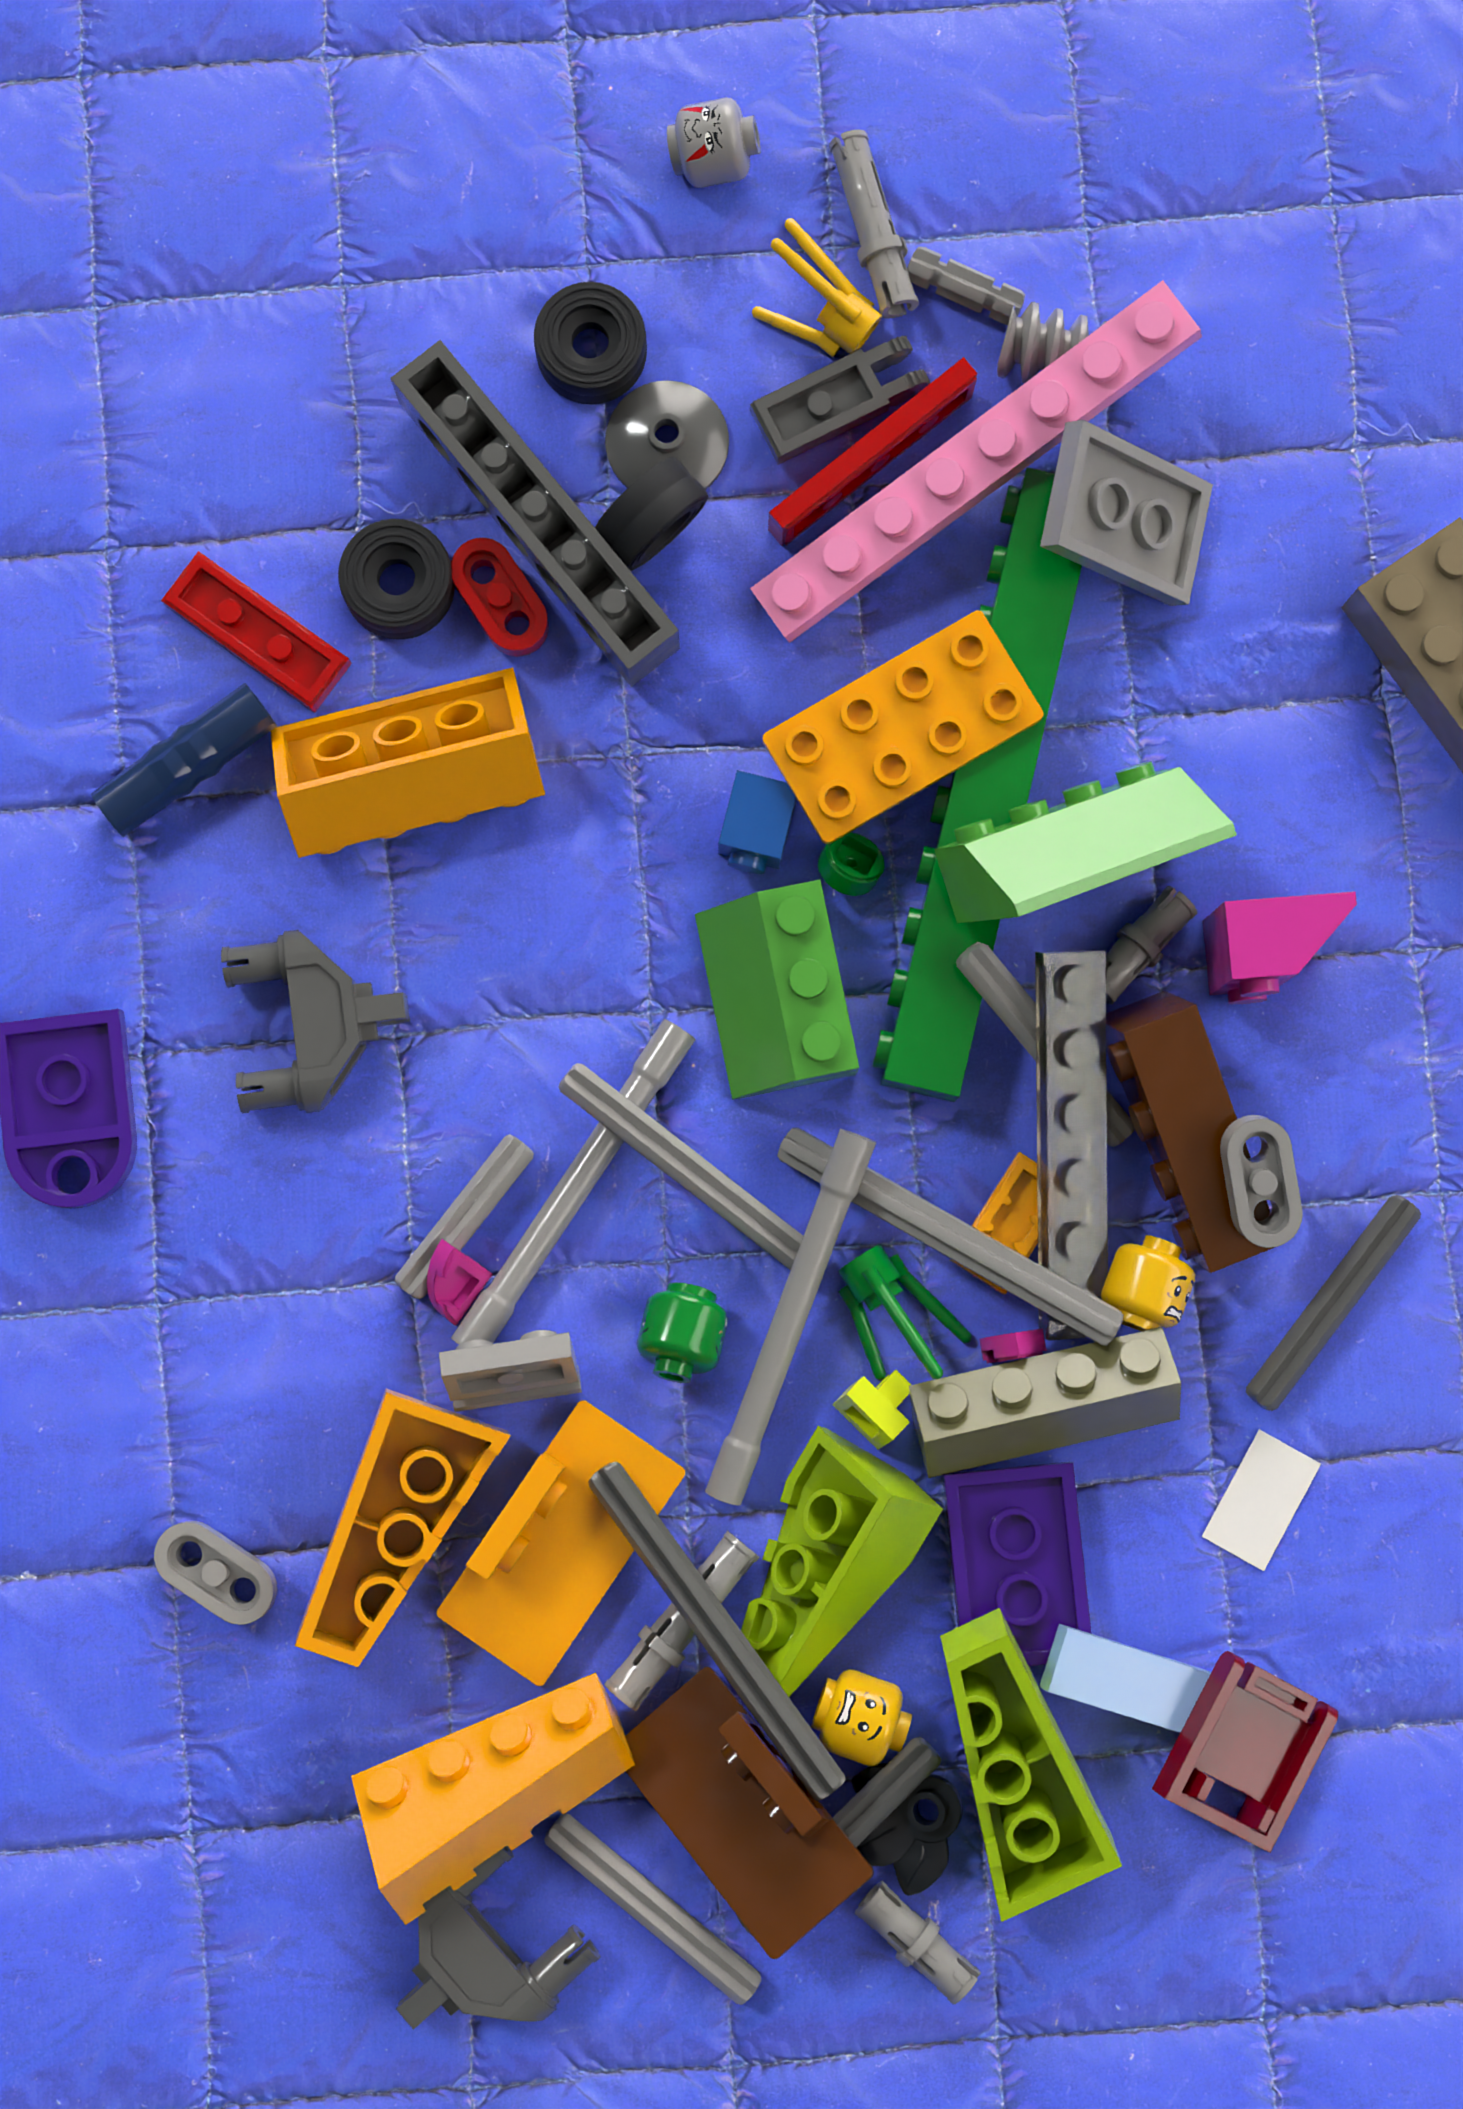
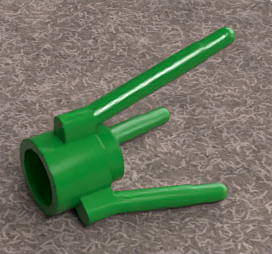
(874, 1281)

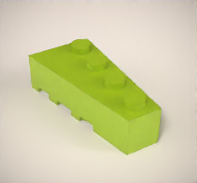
(1026, 1786)

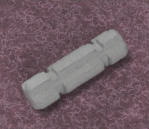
(964, 285)

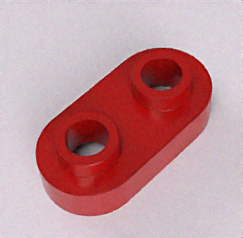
(502, 598)

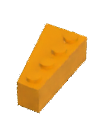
(401, 1502)
(485, 1788)

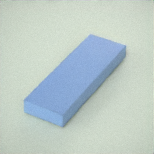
(1122, 1678)

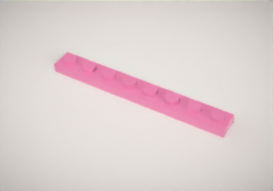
(976, 461)

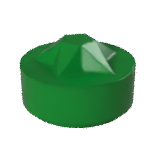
(851, 864)

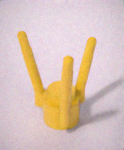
(847, 314)

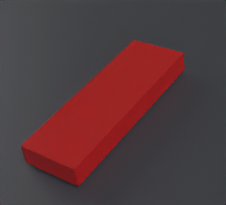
(256, 632)

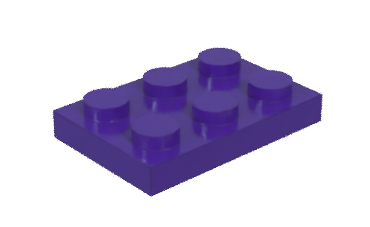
(1018, 1551)

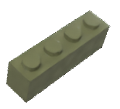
(1045, 1402)

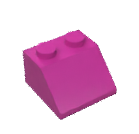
(1267, 941)

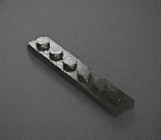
(1071, 1122)

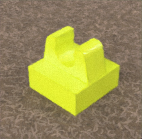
(875, 1409)

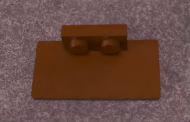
(743, 1813)

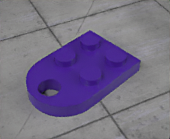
(67, 1099)

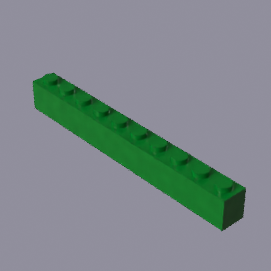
(933, 996)

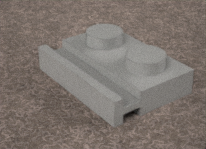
(511, 1371)

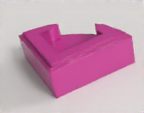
(454, 1281)
(1012, 1346)

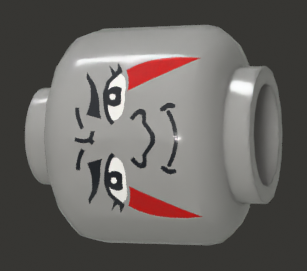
(712, 142)

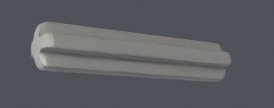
(467, 1211)

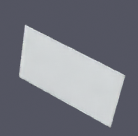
(1261, 1500)

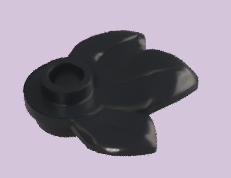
(907, 1839)

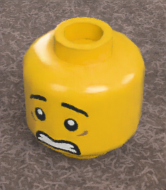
(1149, 1284)
(861, 1717)

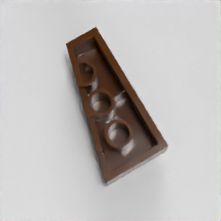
(1181, 1116)

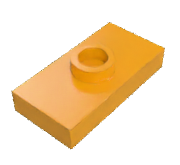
(1011, 1212)

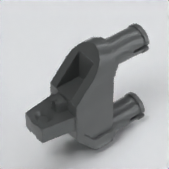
(329, 1021)
(476, 1971)

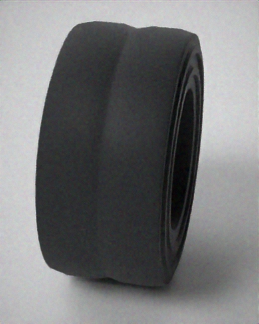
(582, 308)
(652, 512)
(389, 544)

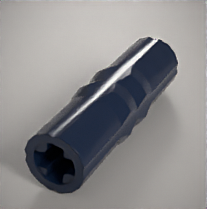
(183, 760)

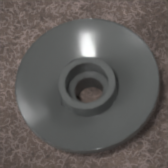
(701, 427)

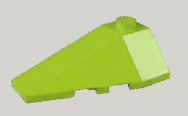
(839, 1549)

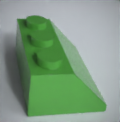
(777, 990)

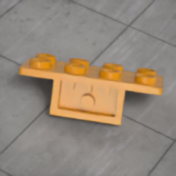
(902, 727)
(554, 1546)

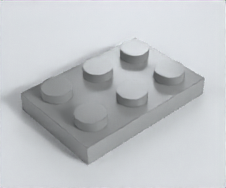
(1126, 513)

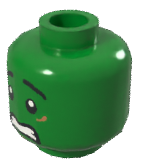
(682, 1332)

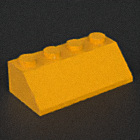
(405, 763)

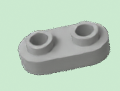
(1263, 1177)
(214, 1577)

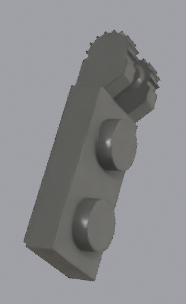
(834, 399)

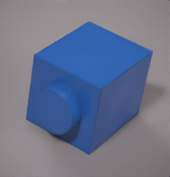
(756, 823)

